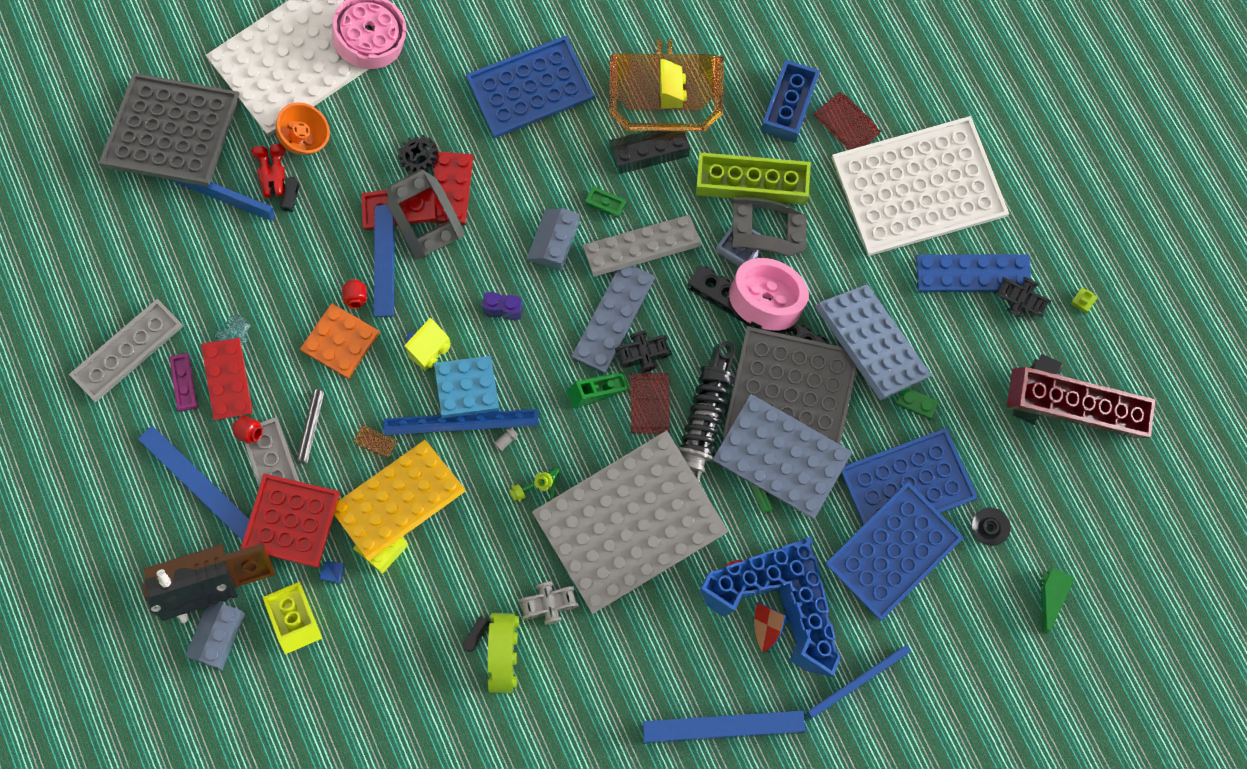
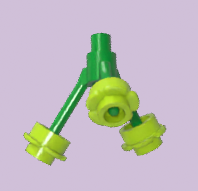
(542, 481)

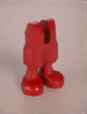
(273, 174)

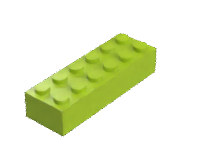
(753, 177)

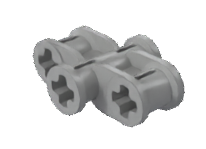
(555, 601)

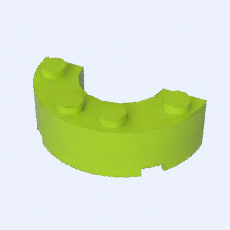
(500, 652)

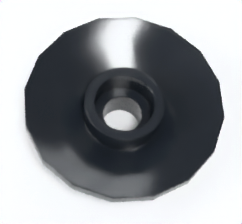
(994, 518)

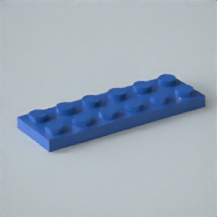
(970, 272)

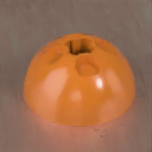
(302, 129)

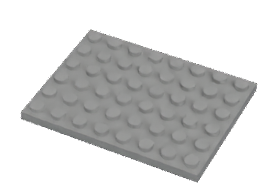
(630, 522)

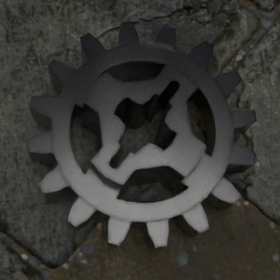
(418, 154)

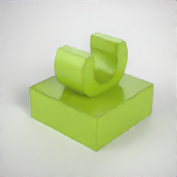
(1084, 300)

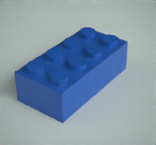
(790, 101)

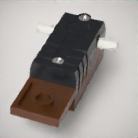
(202, 579)

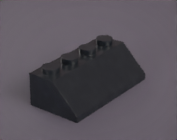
(648, 149)

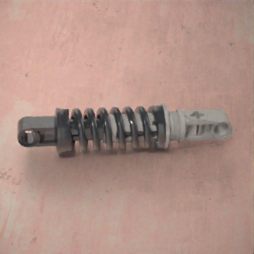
(706, 409)

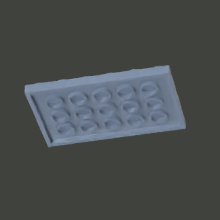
(873, 341)
(782, 456)

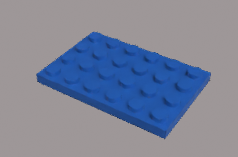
(530, 86)
(926, 462)
(894, 551)

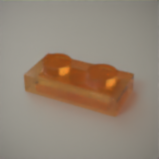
(375, 441)

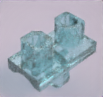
(237, 329)

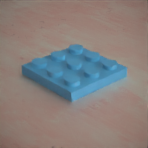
(466, 387)

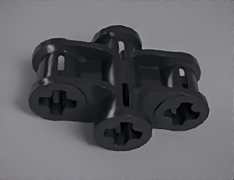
(1022, 297)
(643, 351)

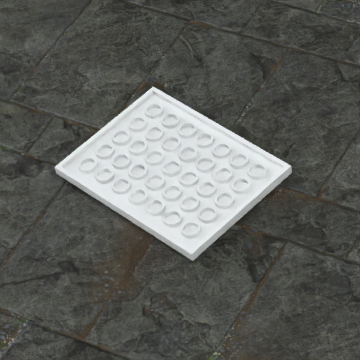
(284, 60)
(919, 186)

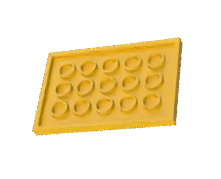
(397, 499)

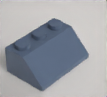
(554, 238)
(215, 635)

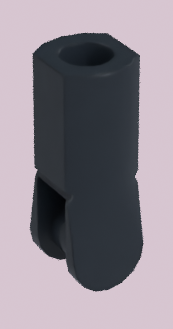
(290, 194)
(476, 634)

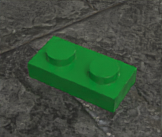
(605, 202)
(917, 403)

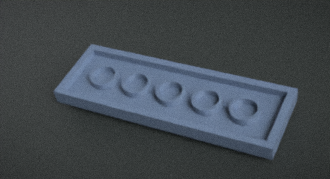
(613, 318)

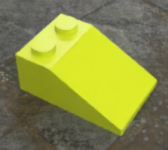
(292, 618)

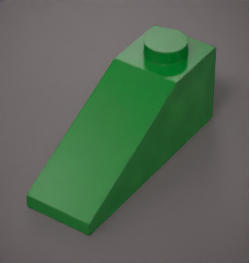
(596, 389)
(1053, 594)

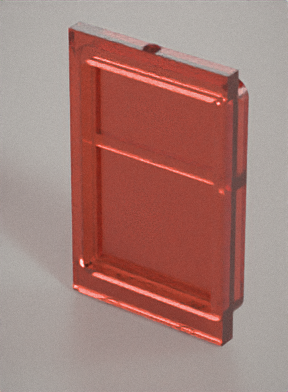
(847, 122)
(650, 403)

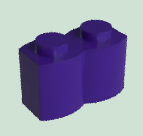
(506, 306)

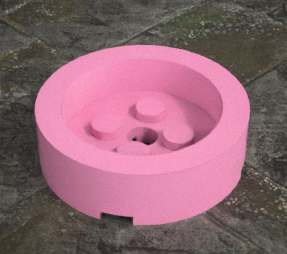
(366, 47)
(773, 281)

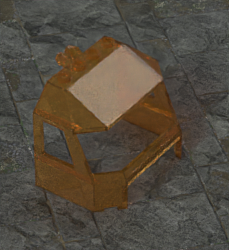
(637, 86)

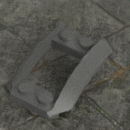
(742, 227)
(434, 238)

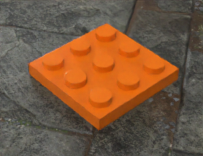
(340, 341)

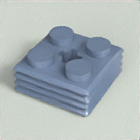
(735, 255)

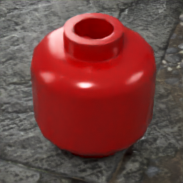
(354, 293)
(247, 430)

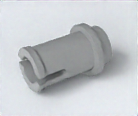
(506, 439)

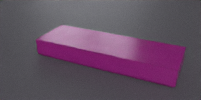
(183, 382)

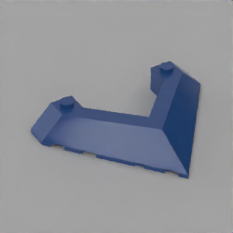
(796, 576)

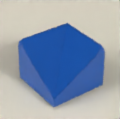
(332, 572)

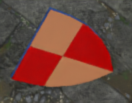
(768, 626)

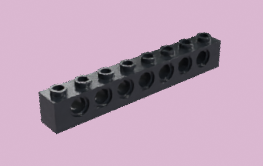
(714, 295)

